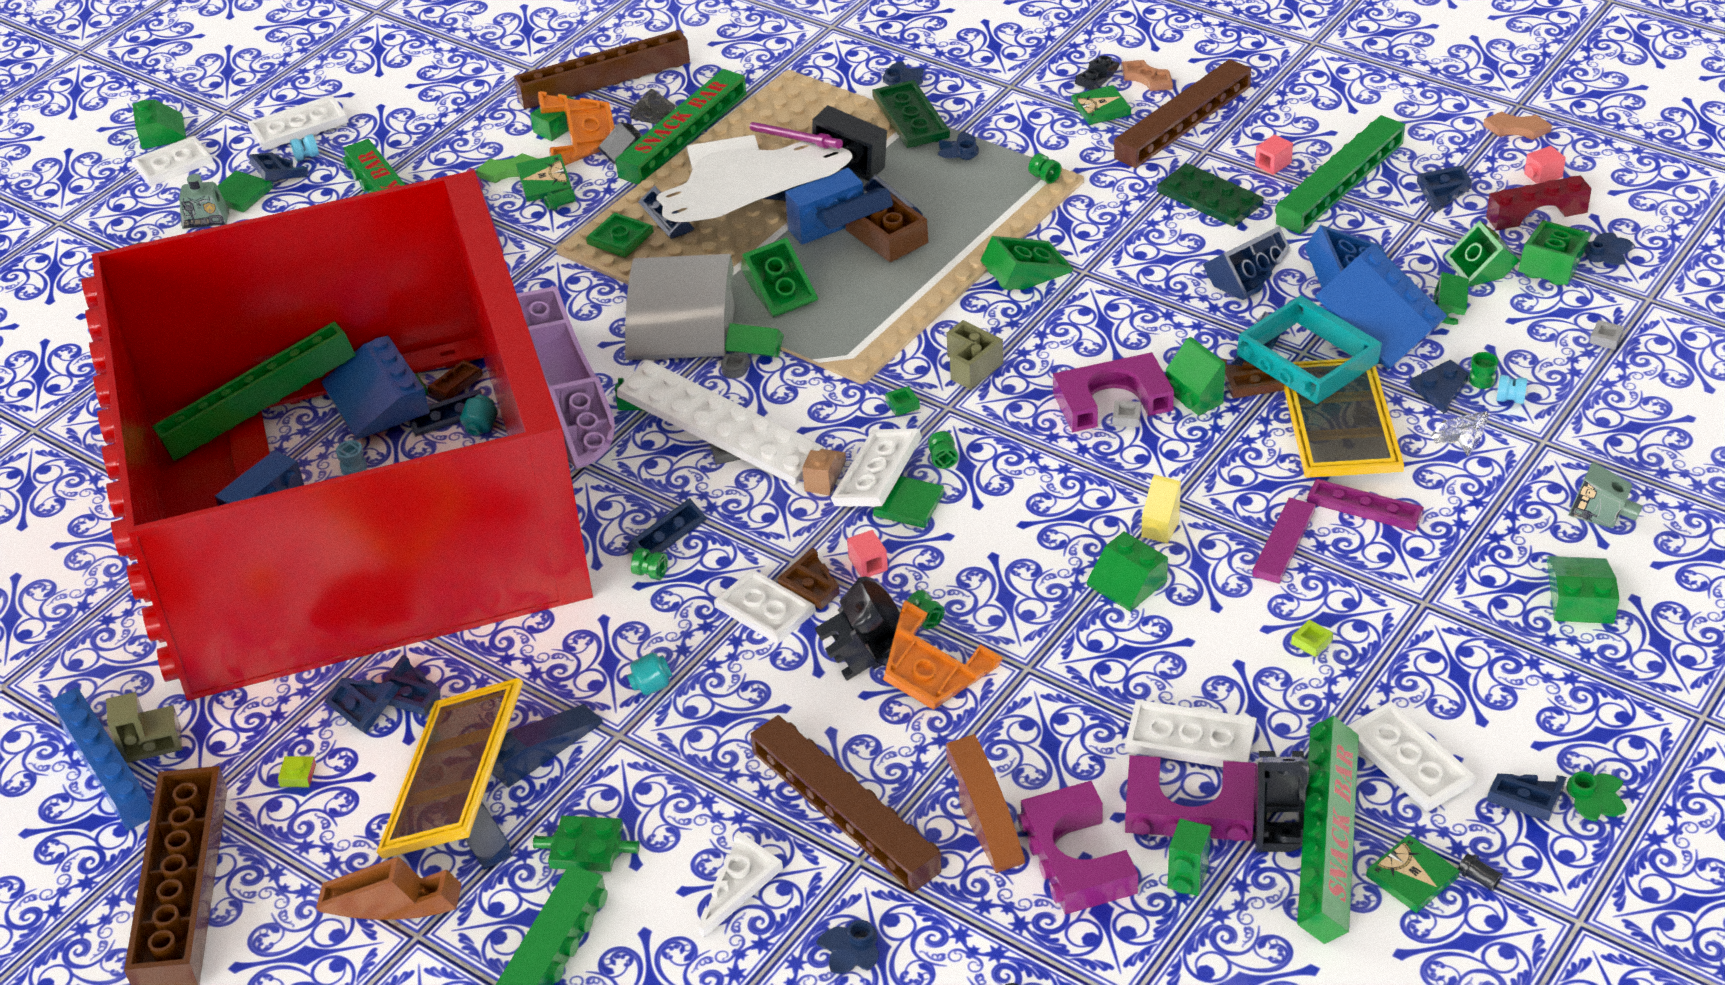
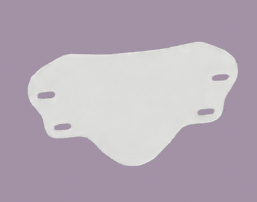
(742, 176)

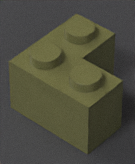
(972, 354)
(141, 733)

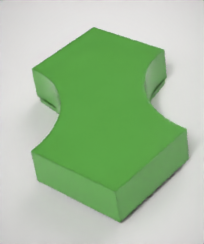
(497, 170)

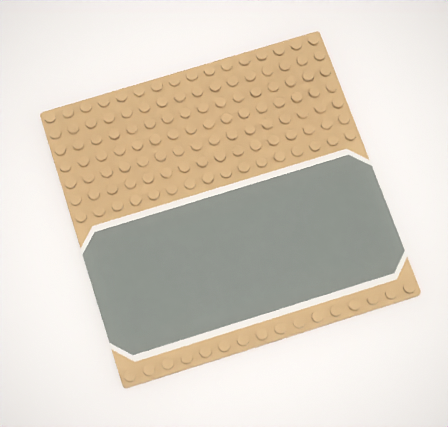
(864, 302)

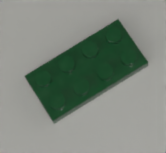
(911, 113)
(1210, 194)

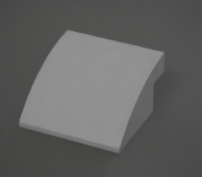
(679, 307)

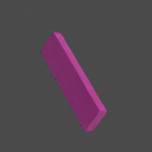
(1365, 505)
(1284, 540)

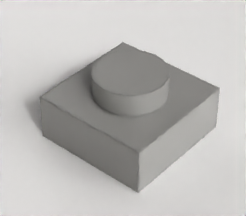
(1606, 334)
(1126, 413)

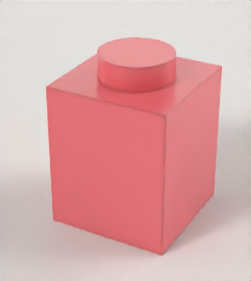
(1274, 154)
(1545, 165)
(867, 554)

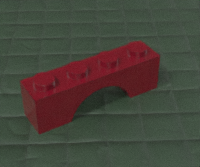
(1511, 206)

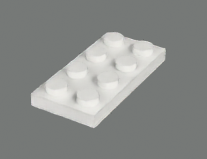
(298, 122)
(876, 467)
(1189, 734)
(1411, 756)

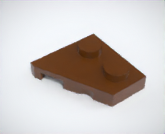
(1249, 380)
(810, 580)

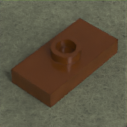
(455, 380)

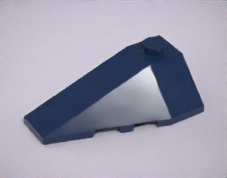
(1248, 265)
(540, 741)

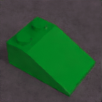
(1553, 252)
(1023, 262)
(778, 277)
(1582, 589)

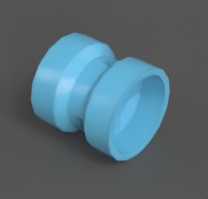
(309, 145)
(1511, 389)
(351, 457)

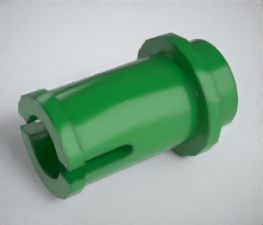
(558, 199)

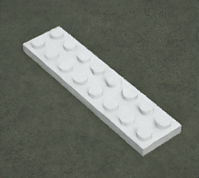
(718, 421)

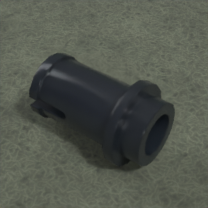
(1479, 871)

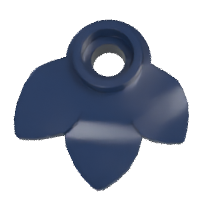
(899, 73)
(964, 147)
(1609, 249)
(848, 948)

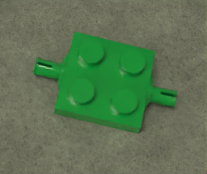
(586, 843)

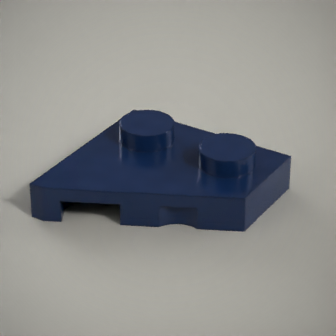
(1440, 384)
(415, 691)

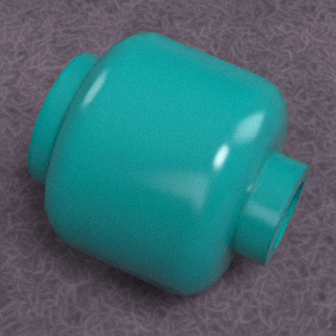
(478, 415)
(649, 673)

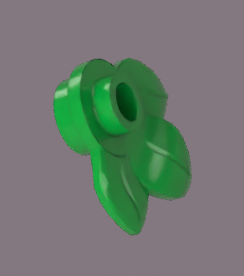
(1596, 795)

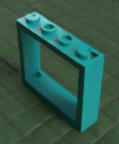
(1321, 323)

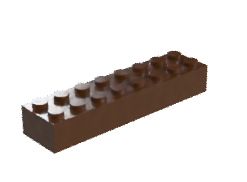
(177, 878)

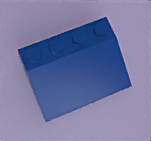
(1333, 251)
(1383, 304)
(376, 389)

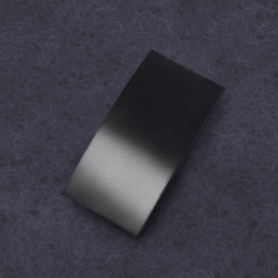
(1098, 72)

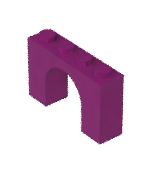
(1136, 374)
(1154, 814)
(1074, 881)

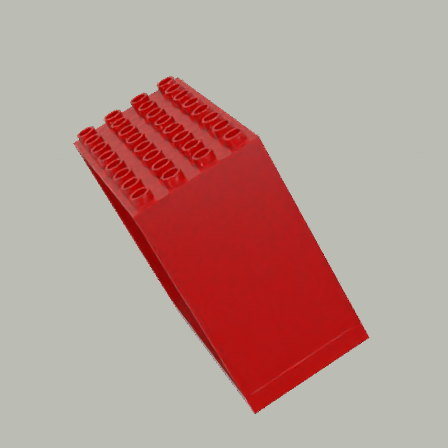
(353, 557)

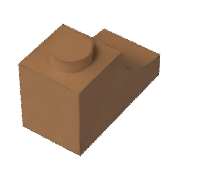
(822, 470)

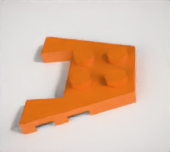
(587, 122)
(927, 671)

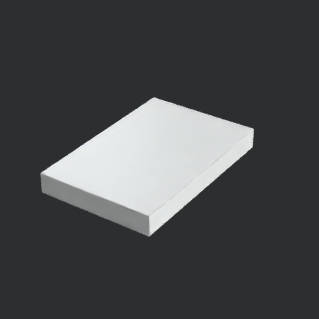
(698, 151)
(172, 161)
(764, 606)

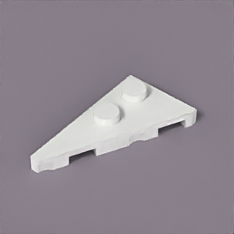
(743, 875)

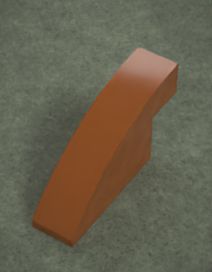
(984, 803)
(389, 893)

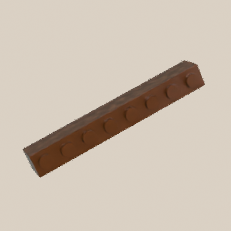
(603, 68)
(1182, 113)
(847, 803)

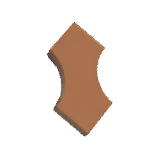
(1152, 77)
(1528, 126)

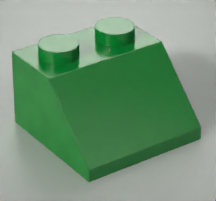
(157, 124)
(1481, 256)
(1197, 377)
(1128, 571)

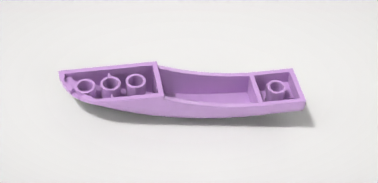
(572, 383)

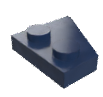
(274, 167)
(1444, 186)
(361, 700)
(1527, 794)

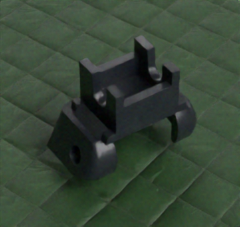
(864, 618)
(1279, 788)

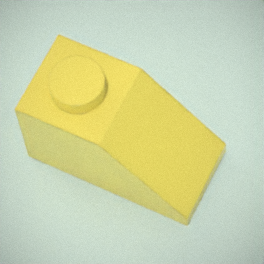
(1161, 509)

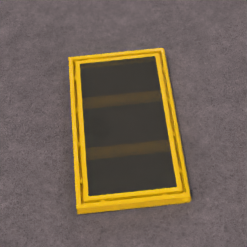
(1346, 430)
(450, 769)

